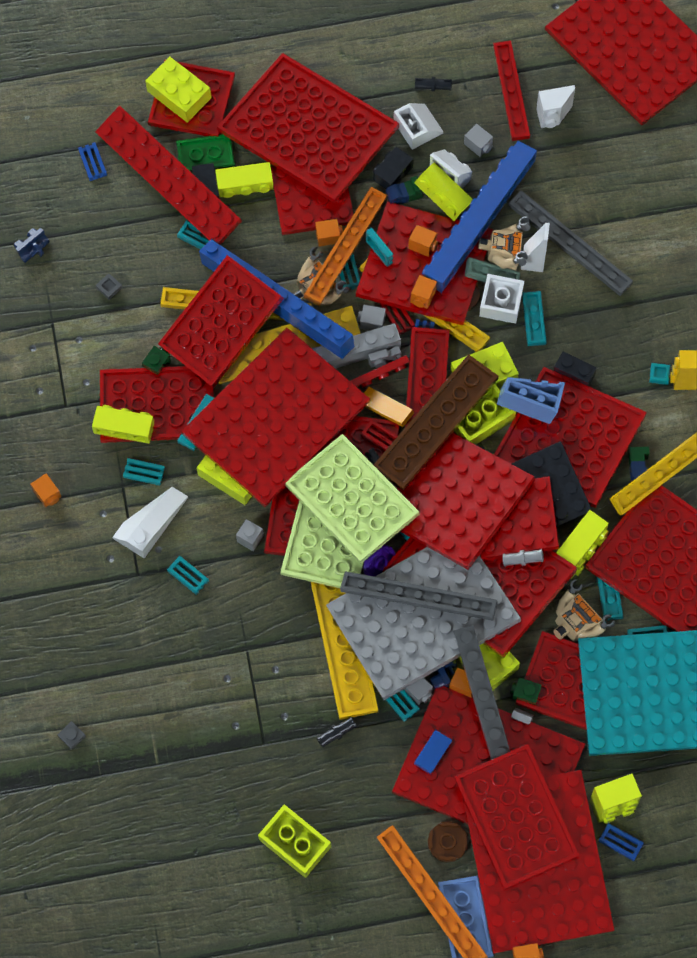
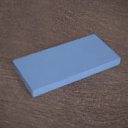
(468, 903)

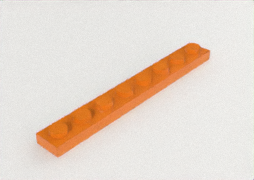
(345, 246)
(430, 894)

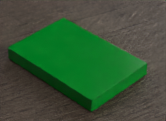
(205, 151)

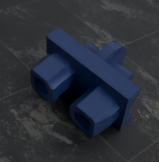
(33, 245)
(442, 679)

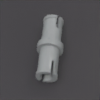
(523, 557)

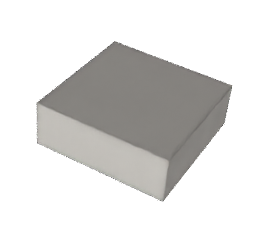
(522, 716)

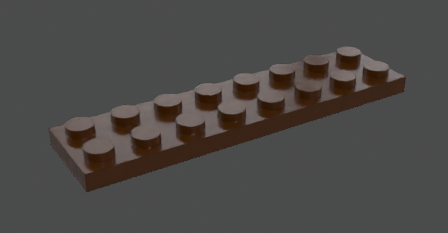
(435, 422)

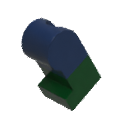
(404, 192)
(637, 459)

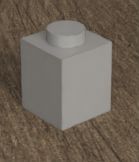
(478, 140)
(371, 317)
(249, 535)
(420, 691)

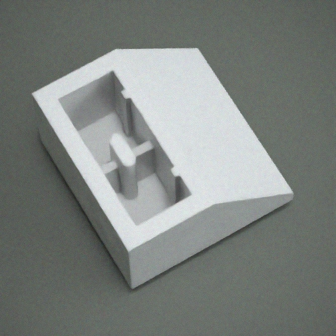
(417, 124)

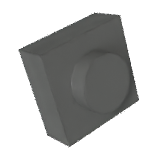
(109, 286)
(71, 735)

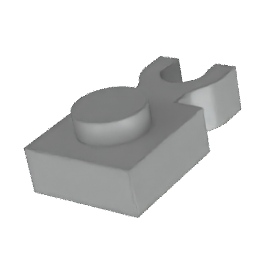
(382, 357)

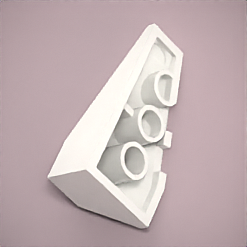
(536, 250)
(147, 525)

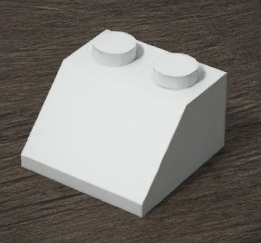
(554, 105)
(449, 163)
(501, 298)

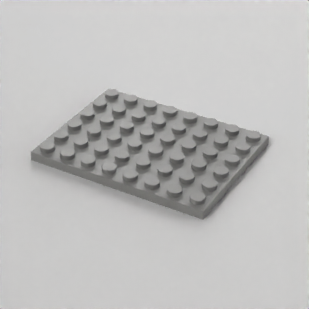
(407, 641)

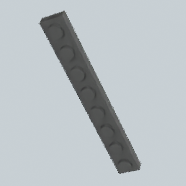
(572, 244)
(419, 595)
(481, 691)

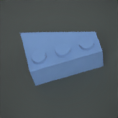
(530, 398)

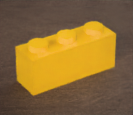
(684, 370)

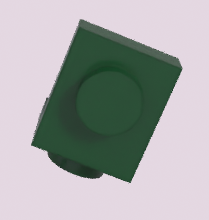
(156, 359)
(525, 691)

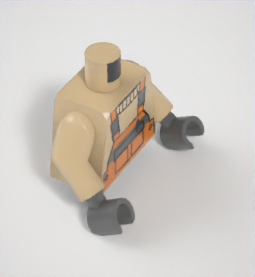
(505, 245)
(308, 273)
(578, 618)

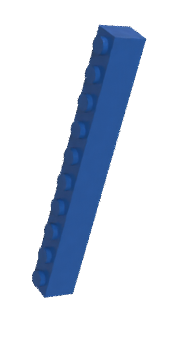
(480, 215)
(291, 308)

